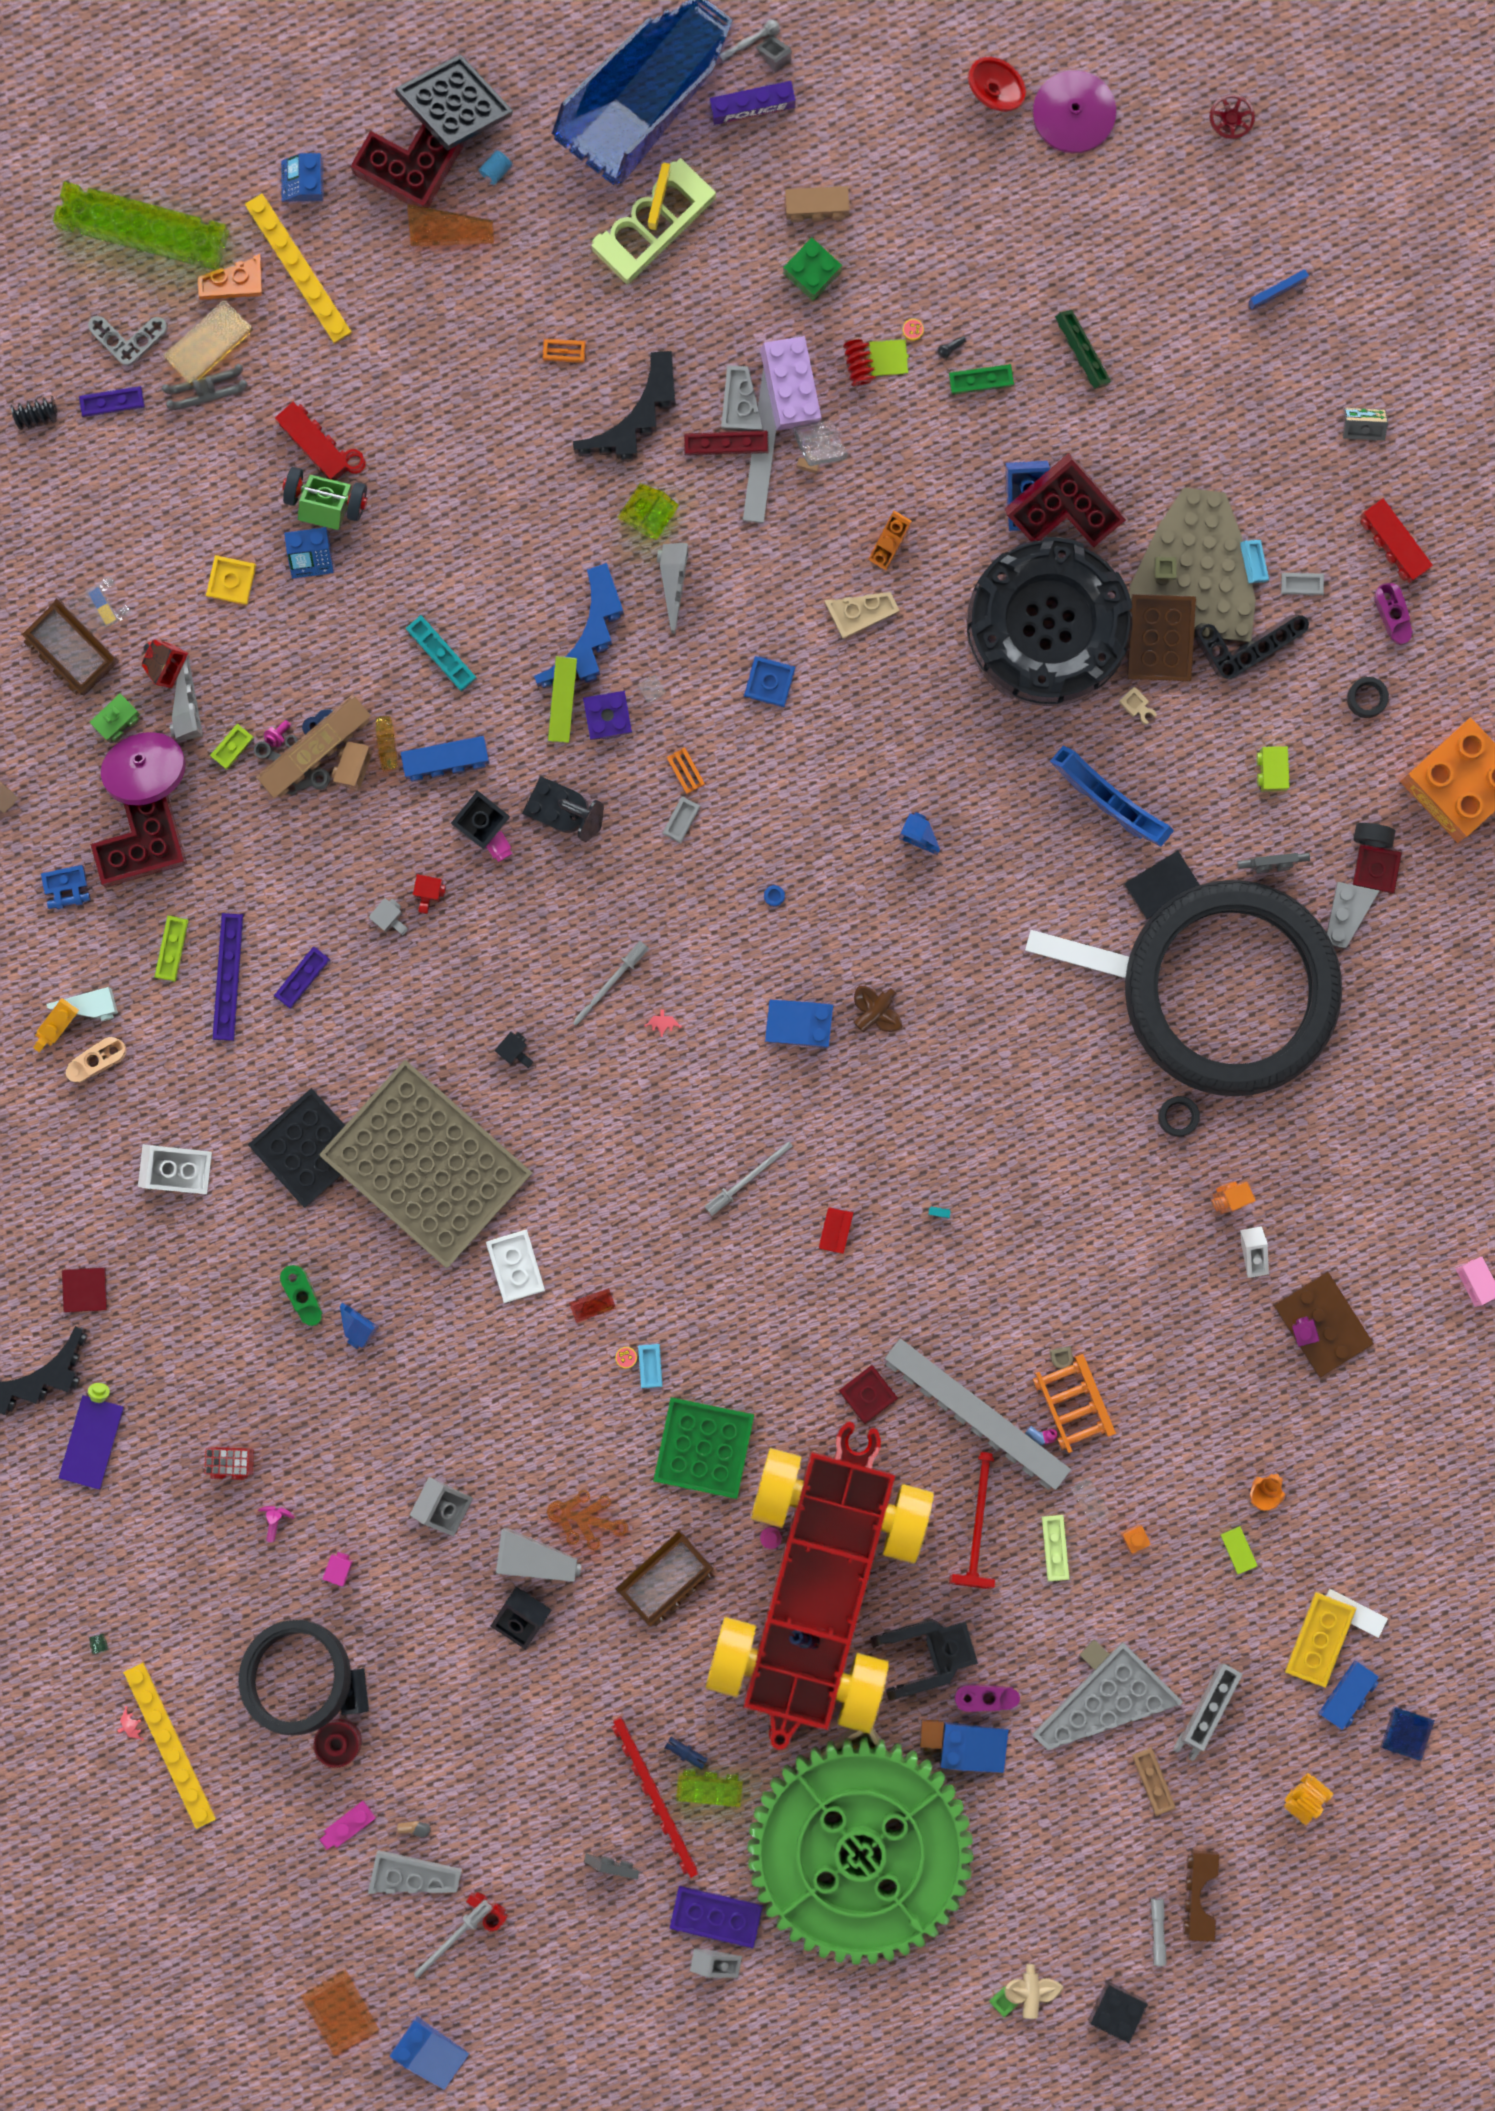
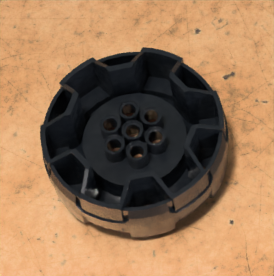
(1079, 587)

